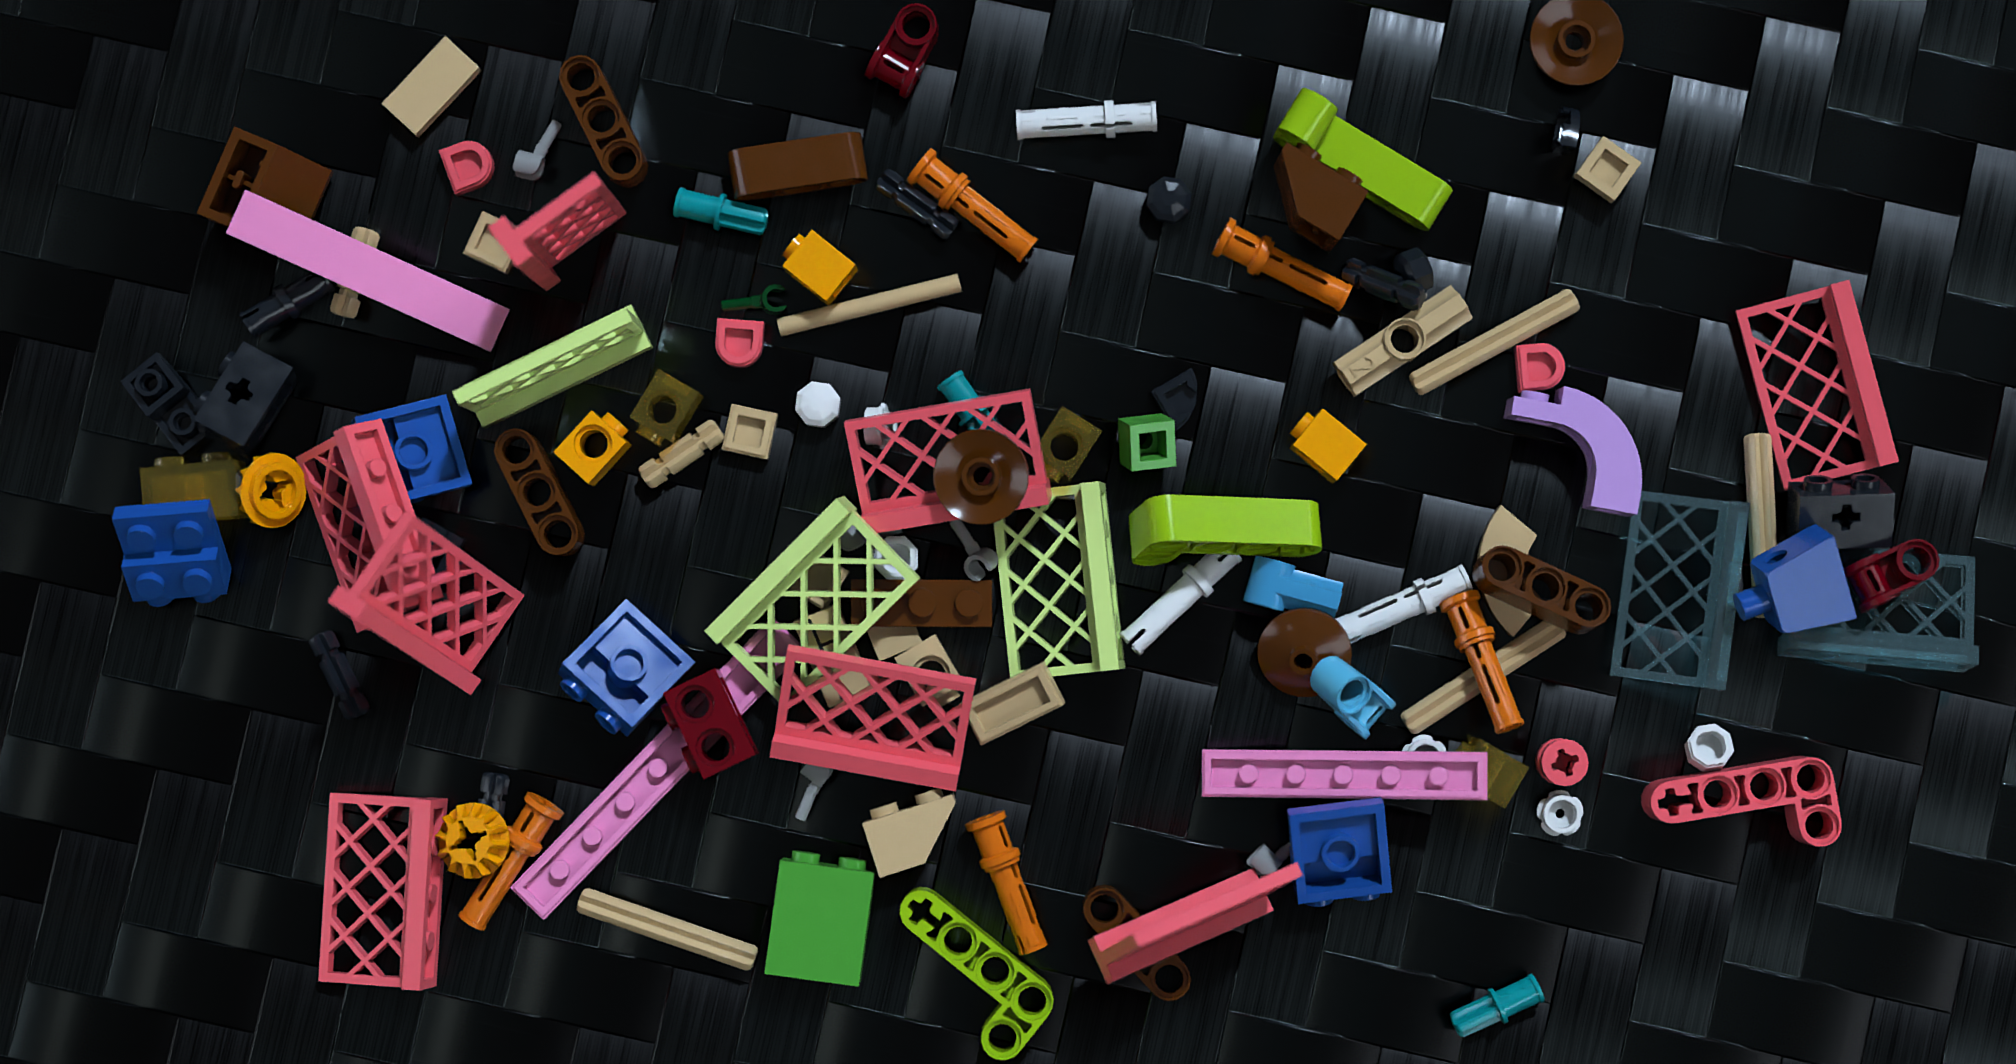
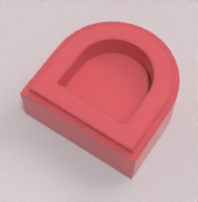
(467, 166)
(739, 341)
(1538, 366)

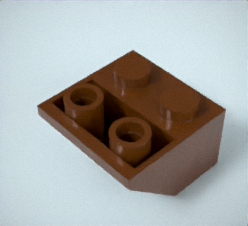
(266, 171)
(1315, 197)

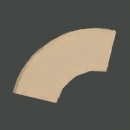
(1505, 530)

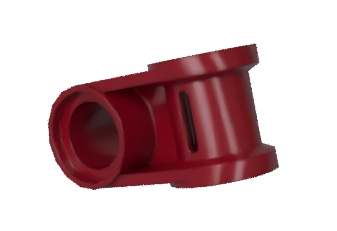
(903, 52)
(1884, 577)

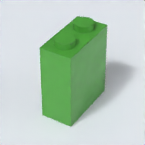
(820, 919)

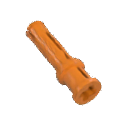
(953, 192)
(1261, 256)
(1473, 636)
(525, 841)
(1001, 861)

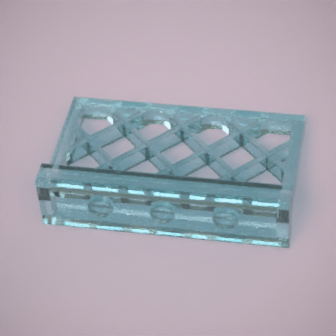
(1719, 605)
(1895, 648)

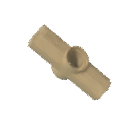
(1379, 358)

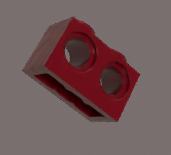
(721, 718)

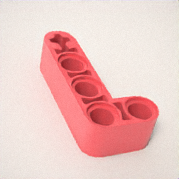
(1738, 796)

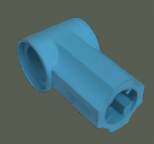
(1282, 587)

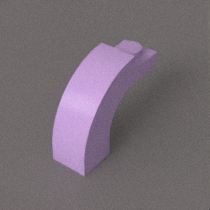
(1608, 447)

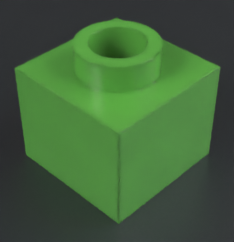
(1157, 450)

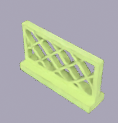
(555, 367)
(794, 565)
(1098, 587)

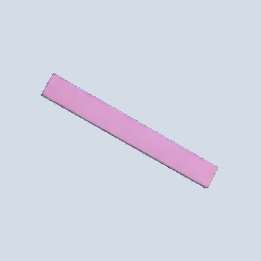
(635, 791)

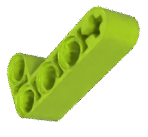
(1388, 176)
(1222, 526)
(970, 962)

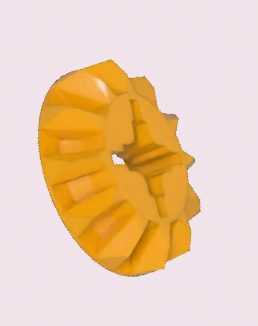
(288, 495)
(489, 850)

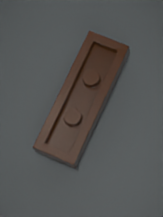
(929, 603)

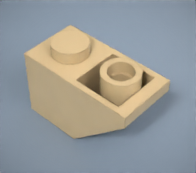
(907, 835)

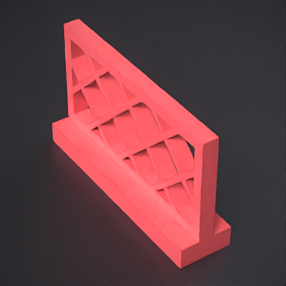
(558, 229)
(1856, 372)
(379, 491)
(924, 506)
(401, 628)
(873, 753)
(421, 895)
(1187, 922)

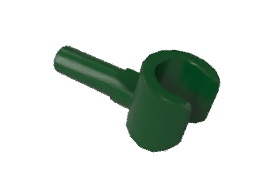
(755, 302)

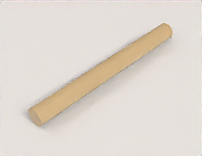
(869, 305)

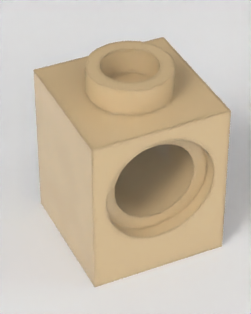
(926, 651)

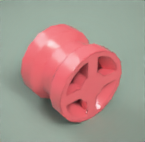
(1553, 764)

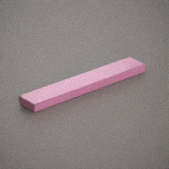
(367, 270)
(1345, 774)

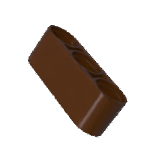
(588, 105)
(797, 166)
(523, 476)
(1563, 590)
(1126, 913)

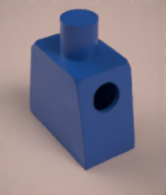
(1798, 584)

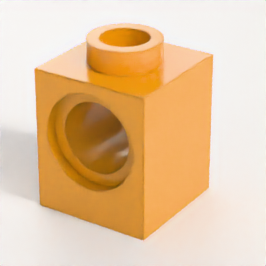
(818, 266)
(1325, 444)
(573, 447)

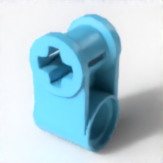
(1350, 694)

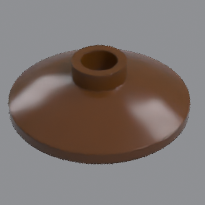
(1596, 28)
(957, 482)
(1298, 633)

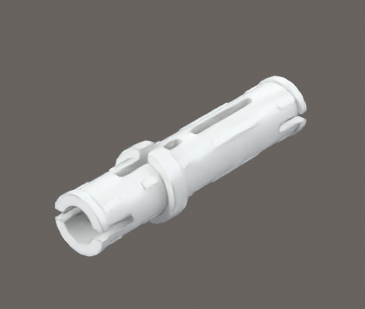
(1087, 120)
(1177, 599)
(1403, 605)

